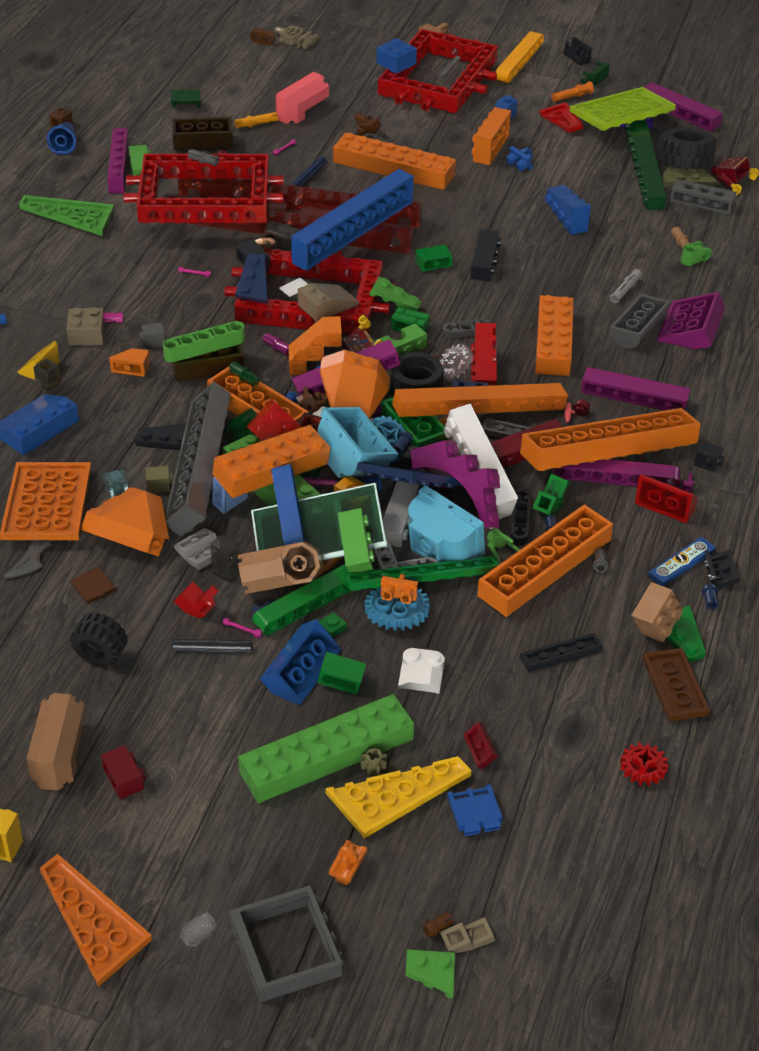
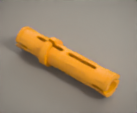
(255, 120)

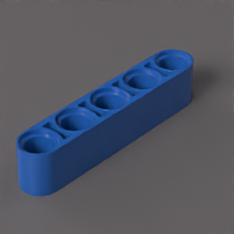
(288, 505)

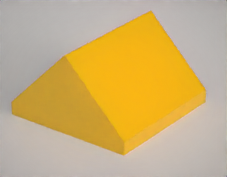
(49, 352)

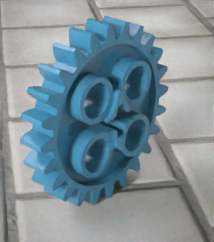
(394, 612)

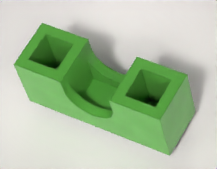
(412, 340)

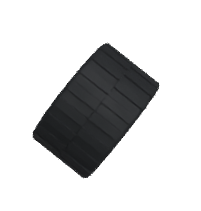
(419, 366)

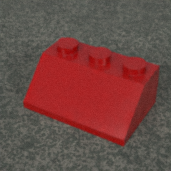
(665, 499)

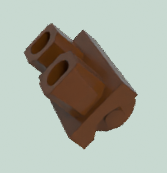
(315, 401)

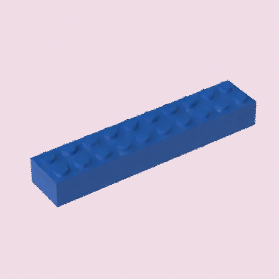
(352, 219)

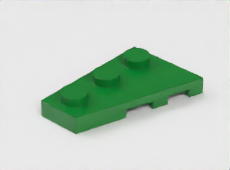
(686, 636)

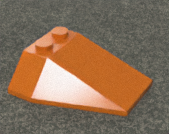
(354, 381)

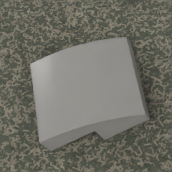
(197, 548)

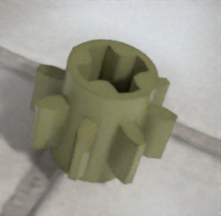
(373, 761)

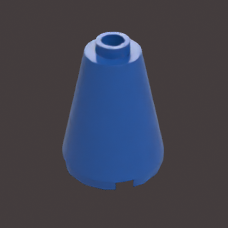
(62, 138)

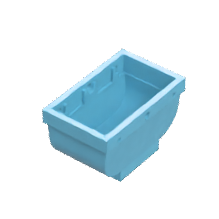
(353, 440)
(443, 530)

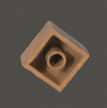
(657, 612)

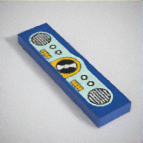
(681, 562)

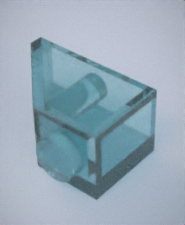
(115, 482)

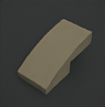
(468, 937)

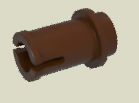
(433, 927)

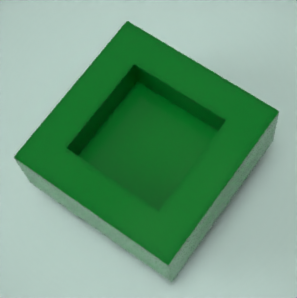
(333, 624)

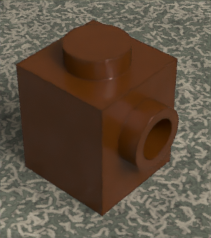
(60, 116)

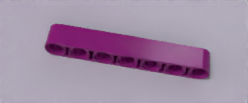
(619, 472)

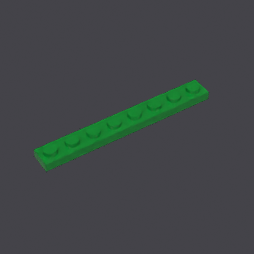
(421, 573)

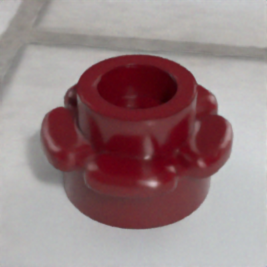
(581, 407)

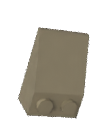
(324, 300)

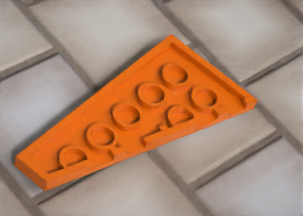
(98, 925)

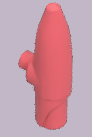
(568, 412)

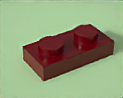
(480, 745)

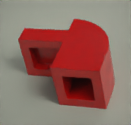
(195, 601)

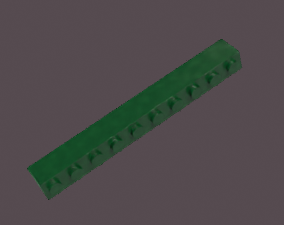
(645, 165)

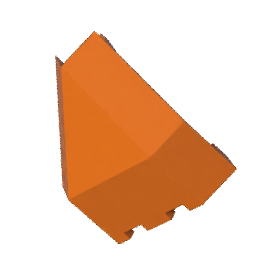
(312, 342)
(130, 519)

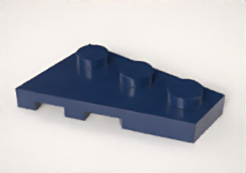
(253, 282)

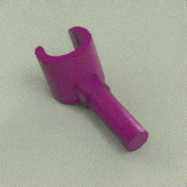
(687, 485)

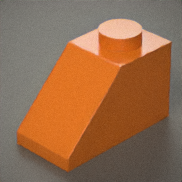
(131, 362)

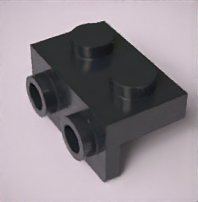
(722, 569)

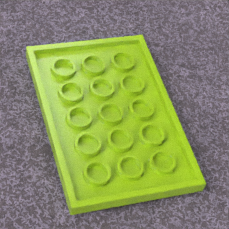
(622, 108)

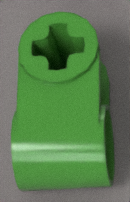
(695, 253)

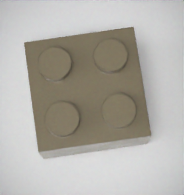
(85, 326)

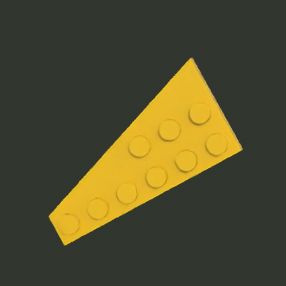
(394, 794)

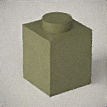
(158, 479)

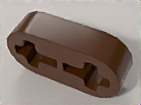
(262, 39)

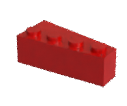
(484, 354)

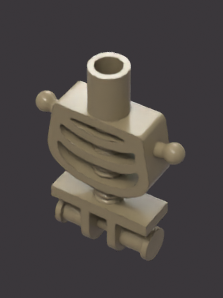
(294, 35)

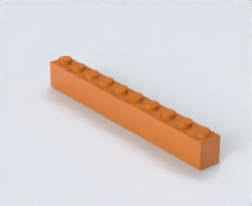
(482, 399)

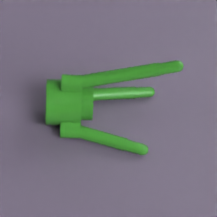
(498, 539)

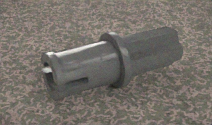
(203, 157)

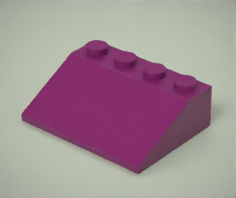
(693, 321)

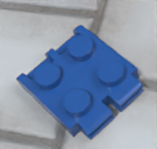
(475, 810)

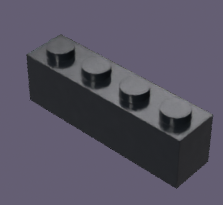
(485, 255)

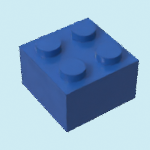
(396, 55)

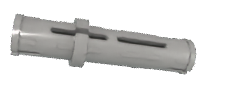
(628, 283)

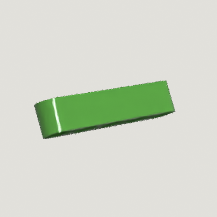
(203, 341)

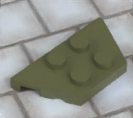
(696, 176)

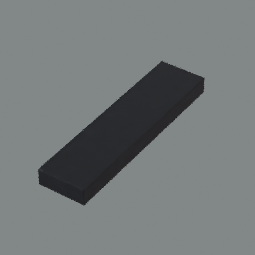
(561, 652)

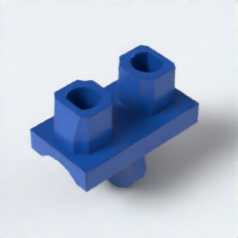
(520, 156)

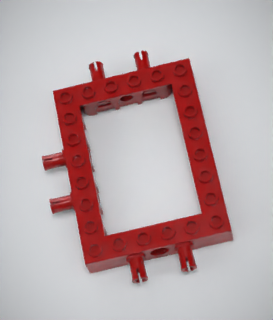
(480, 55)
(157, 210)
(333, 268)

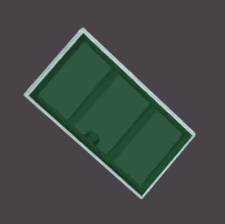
(322, 521)

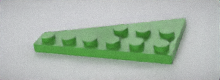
(79, 214)

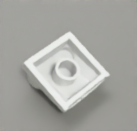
(421, 670)

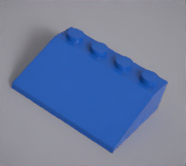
(38, 422)

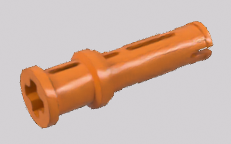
(578, 90)

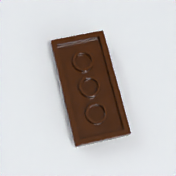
(675, 684)

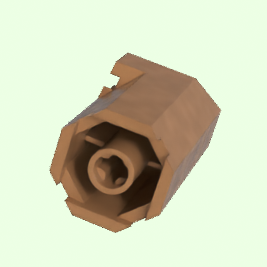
(280, 566)
(56, 741)

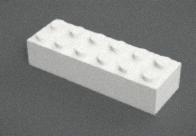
(471, 439)

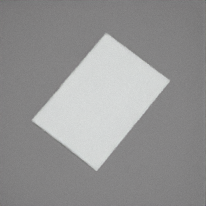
(292, 287)

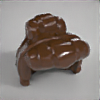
(366, 124)

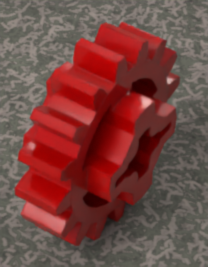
(633, 766)

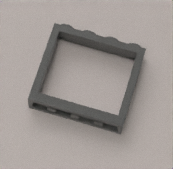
(275, 906)

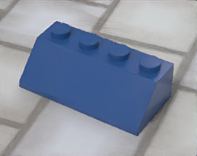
(299, 663)

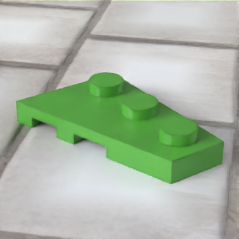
(396, 294)

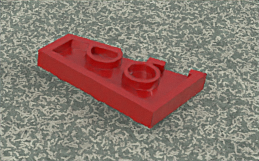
(562, 117)

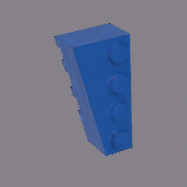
(569, 208)

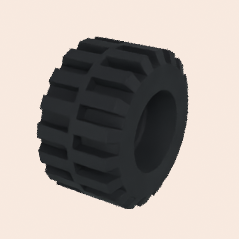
(98, 639)

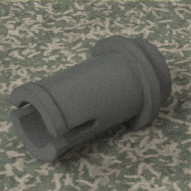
(600, 563)

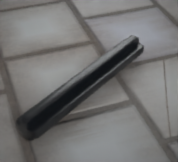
(200, 645)

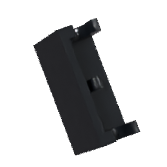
(578, 51)

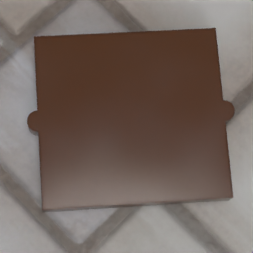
(93, 585)

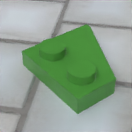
(432, 969)

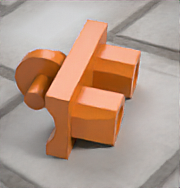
(399, 588)
(347, 862)

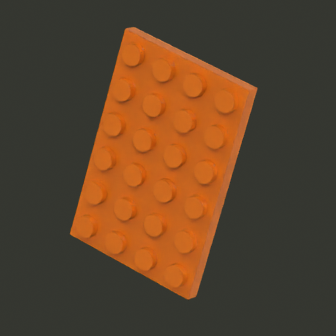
(46, 501)

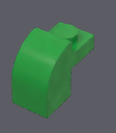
(551, 498)

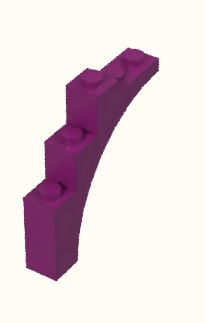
(465, 468)

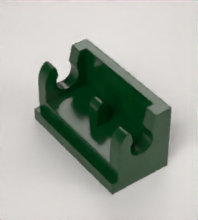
(597, 74)
(185, 97)
(239, 424)

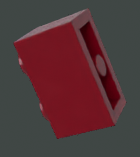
(123, 772)

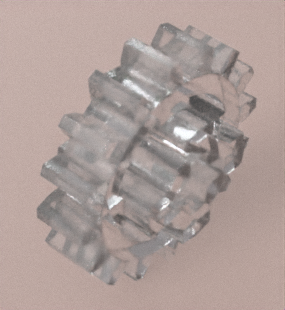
(456, 360)

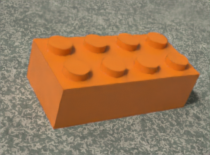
(491, 136)

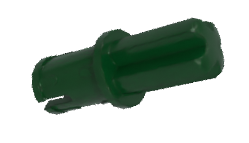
(244, 373)

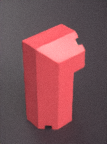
(300, 97)

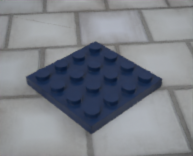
(408, 475)

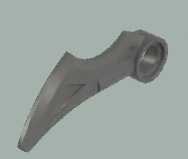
(30, 561)

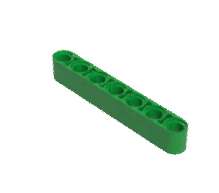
(301, 601)

